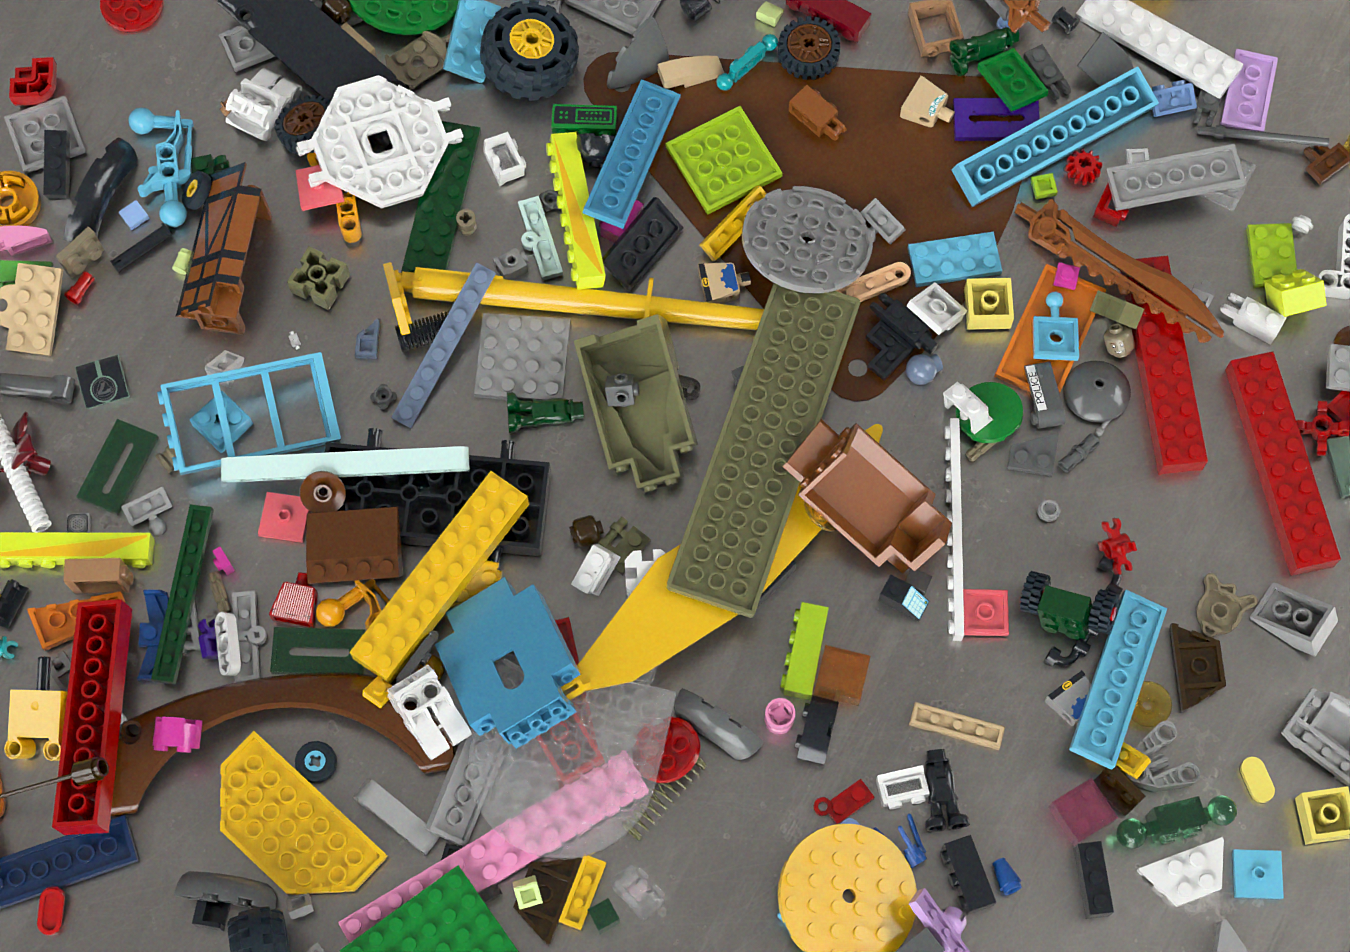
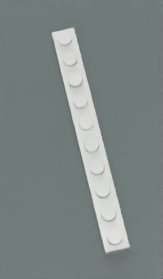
(954, 539)

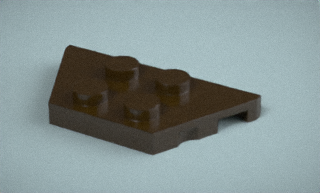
(1197, 666)
(554, 883)

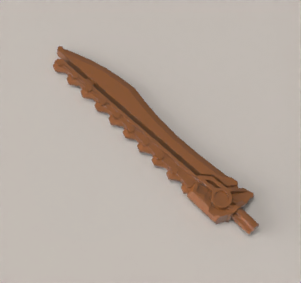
(1056, 238)

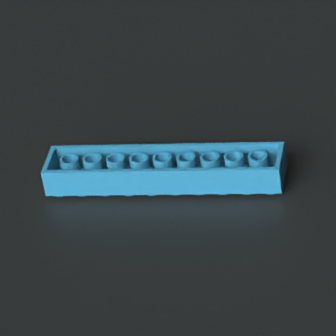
(1054, 136)

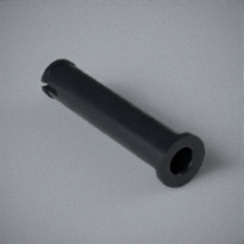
(141, 247)

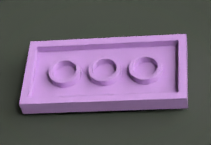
(1250, 92)

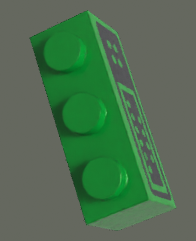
(584, 119)

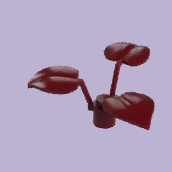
(25, 451)

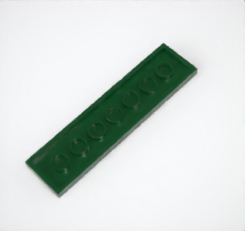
(444, 197)

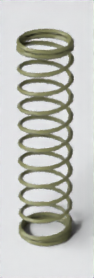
(700, 763)

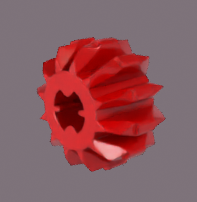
(1091, 165)

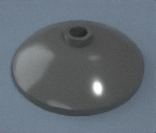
(1096, 402)

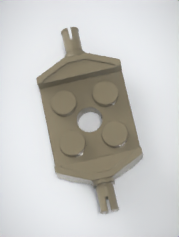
(427, 48)

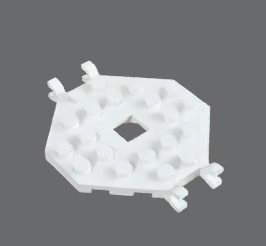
(368, 109)

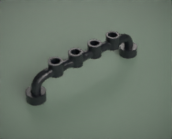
(1081, 646)

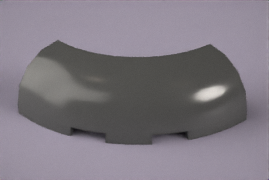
(716, 725)
(225, 888)

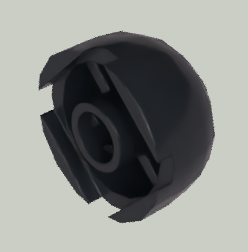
(594, 148)

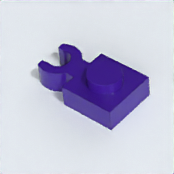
(208, 639)

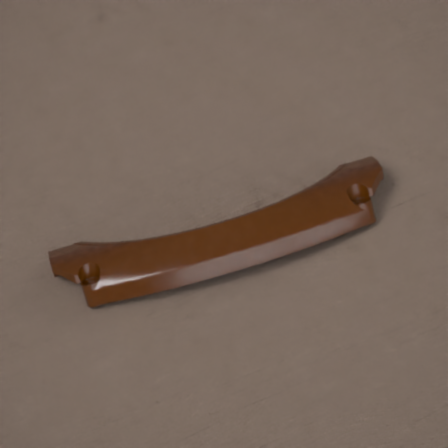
(323, 691)

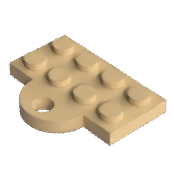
(32, 309)

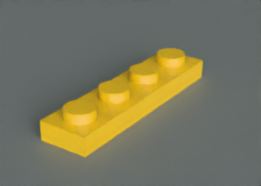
(731, 226)

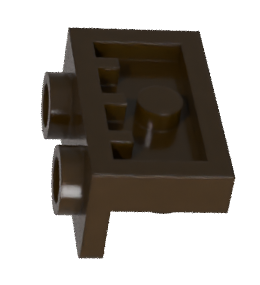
(1119, 790)

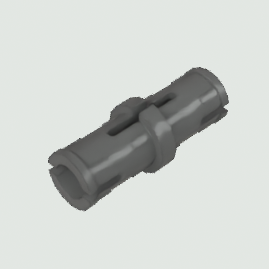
(1079, 452)

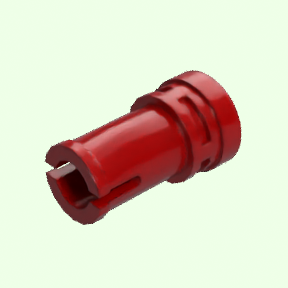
(77, 291)

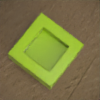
(1044, 186)

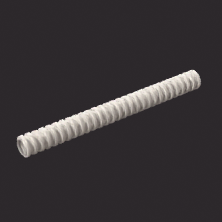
(22, 484)

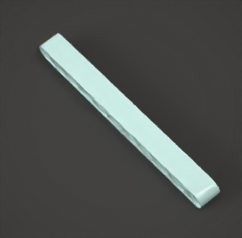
(345, 464)

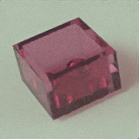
(1083, 812)

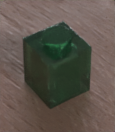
(603, 916)

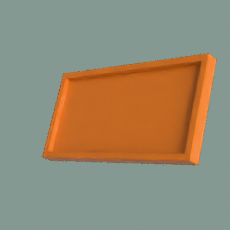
(1020, 349)

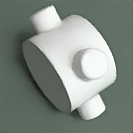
(294, 340)

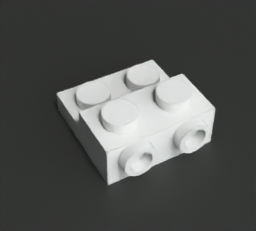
(937, 308)

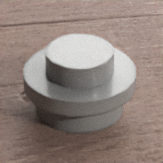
(1048, 510)

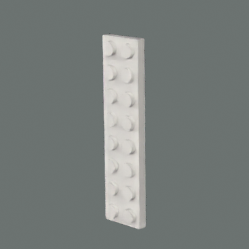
(1162, 43)

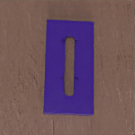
(989, 130)

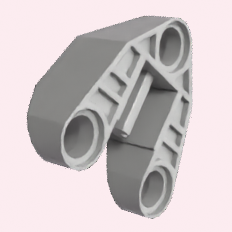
(1170, 779)

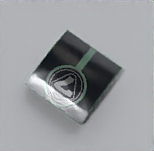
(102, 381)

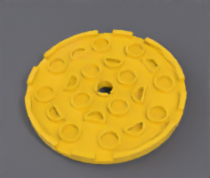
(853, 860)

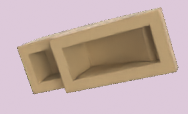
(689, 71)

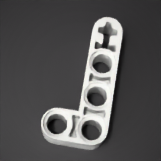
(1337, 278)

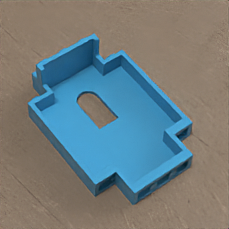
(486, 631)

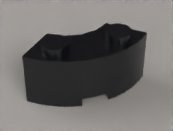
(817, 730)

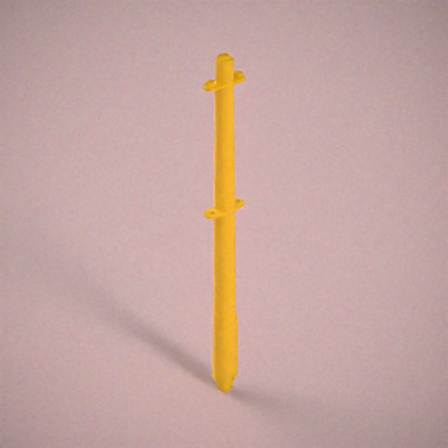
(446, 286)

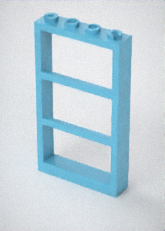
(322, 390)

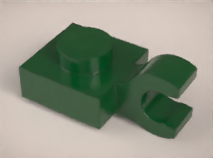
(208, 164)

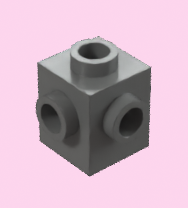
(621, 390)

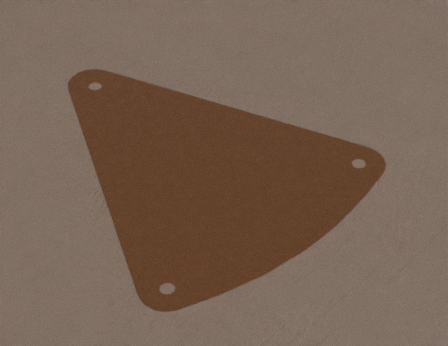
(875, 158)

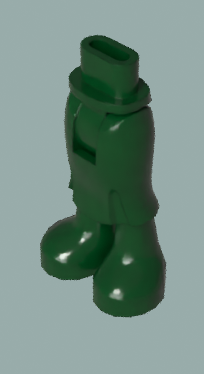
(981, 47)
(542, 412)

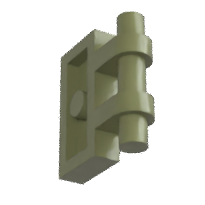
(631, 541)

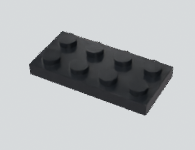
(641, 243)

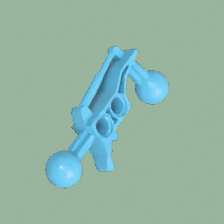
(144, 121)

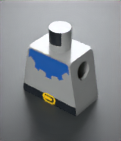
(1070, 698)

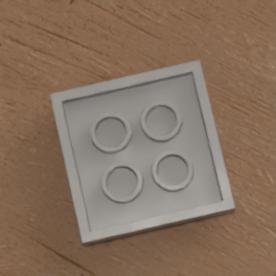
(28, 131)

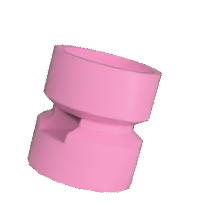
(779, 716)

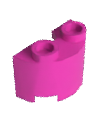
(177, 733)

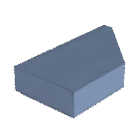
(368, 341)

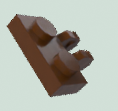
(1328, 163)

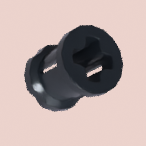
(1065, 20)

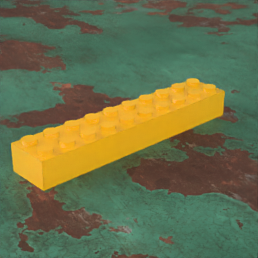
(440, 577)

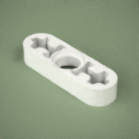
(227, 635)

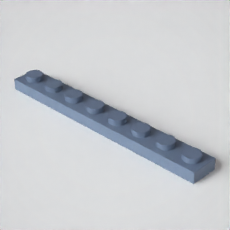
(443, 345)

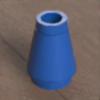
(1006, 877)

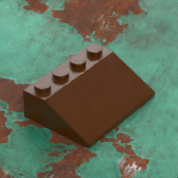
(353, 545)

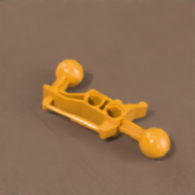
(332, 611)

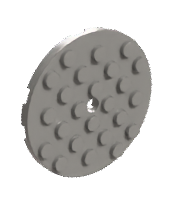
(776, 244)

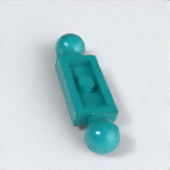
(741, 66)

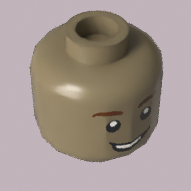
(1119, 340)

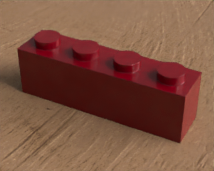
(841, 14)

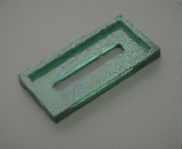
(118, 438)
(289, 637)

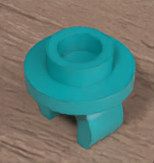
(3, 647)

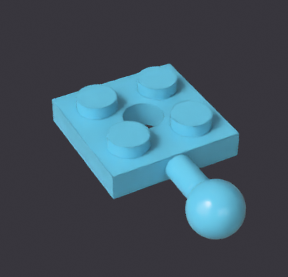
(1063, 327)

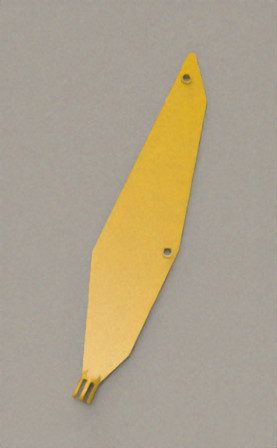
(662, 623)

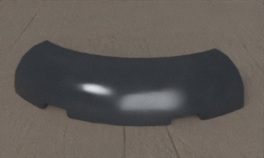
(99, 188)

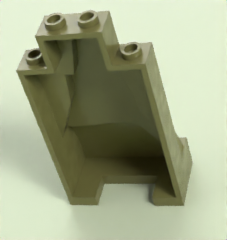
(660, 421)

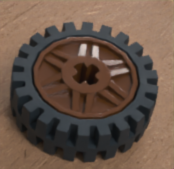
(808, 48)
(300, 121)

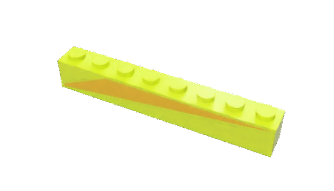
(573, 194)
(54, 547)

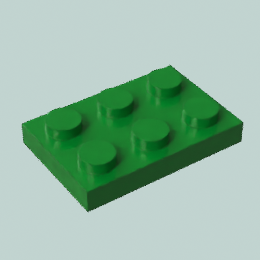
(1012, 79)

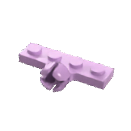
(942, 924)

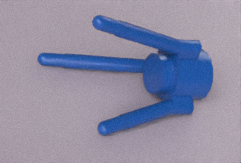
(914, 853)

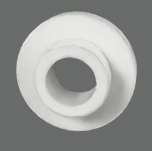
(1302, 224)

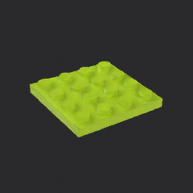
(723, 159)

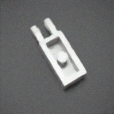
(1254, 317)

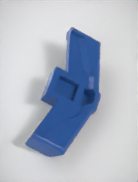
(150, 632)

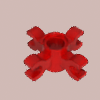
(1341, 428)
(1117, 546)

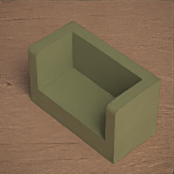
(1117, 309)

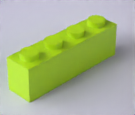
(805, 651)

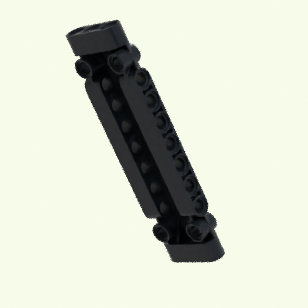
(311, 46)

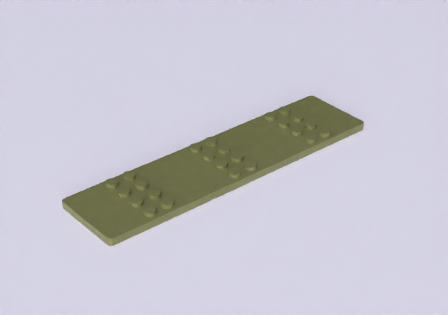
(771, 413)

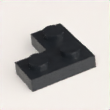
(892, 350)

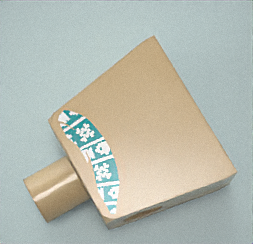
(926, 104)

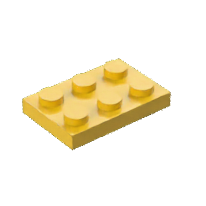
(398, 298)

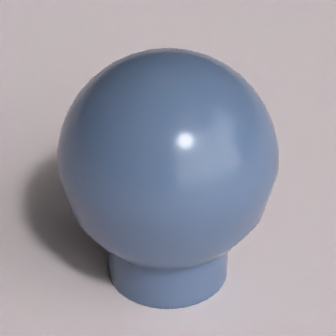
(922, 368)

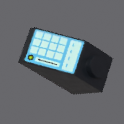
(903, 598)

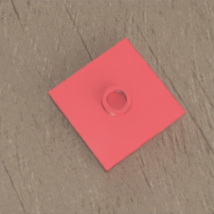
(318, 196)
(283, 518)
(986, 612)

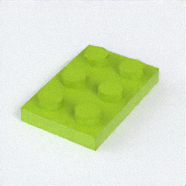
(1270, 251)

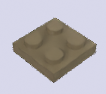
(80, 253)

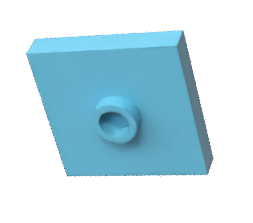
(1257, 874)

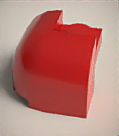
(34, 83)

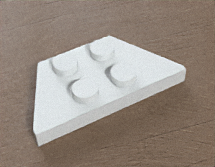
(1188, 873)

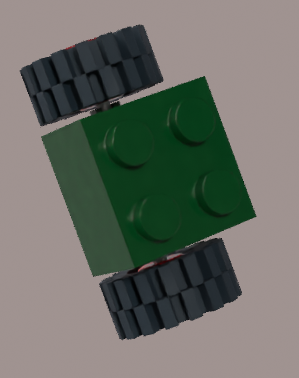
(1068, 611)

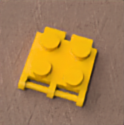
(485, 577)

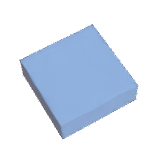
(133, 215)

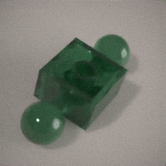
(1175, 820)

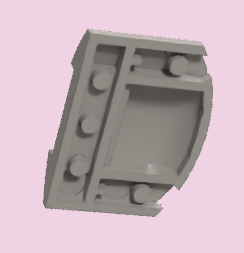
(1323, 731)

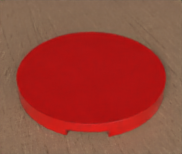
(131, 14)
(680, 751)

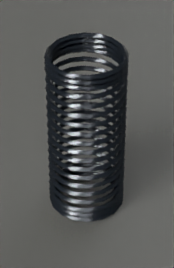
(404, 340)

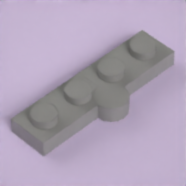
(249, 634)

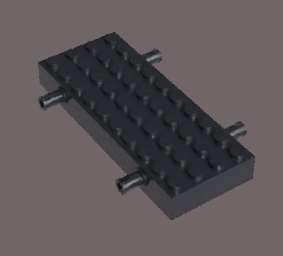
(433, 499)

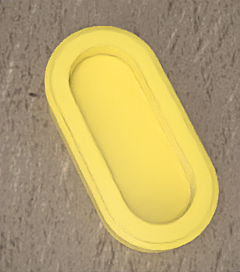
(1257, 779)

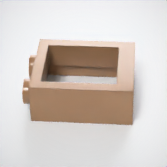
(930, 8)
(97, 575)

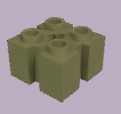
(318, 278)

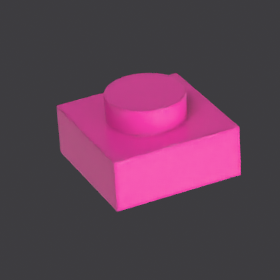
(1066, 276)
(222, 562)

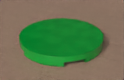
(1003, 407)

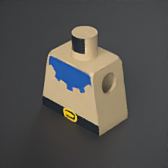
(720, 282)

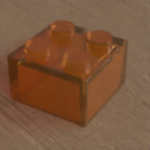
(842, 672)

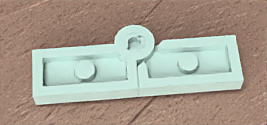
(539, 238)

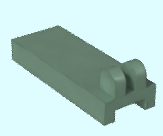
(1339, 456)

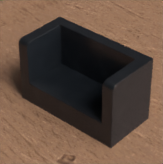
(211, 915)

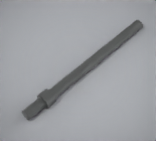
(1221, 132)

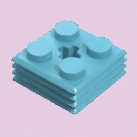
(207, 422)

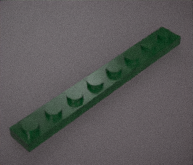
(182, 594)

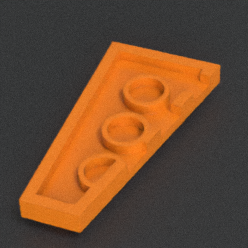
(57, 621)

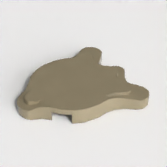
(1219, 607)

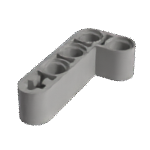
(395, 815)

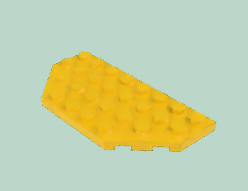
(290, 825)

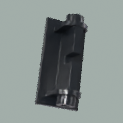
(10, 601)

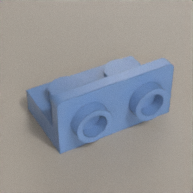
(1174, 99)

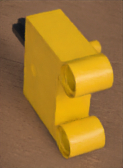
(36, 715)

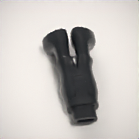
(942, 792)

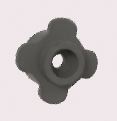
(545, 197)
(382, 390)

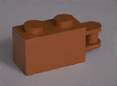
(816, 113)

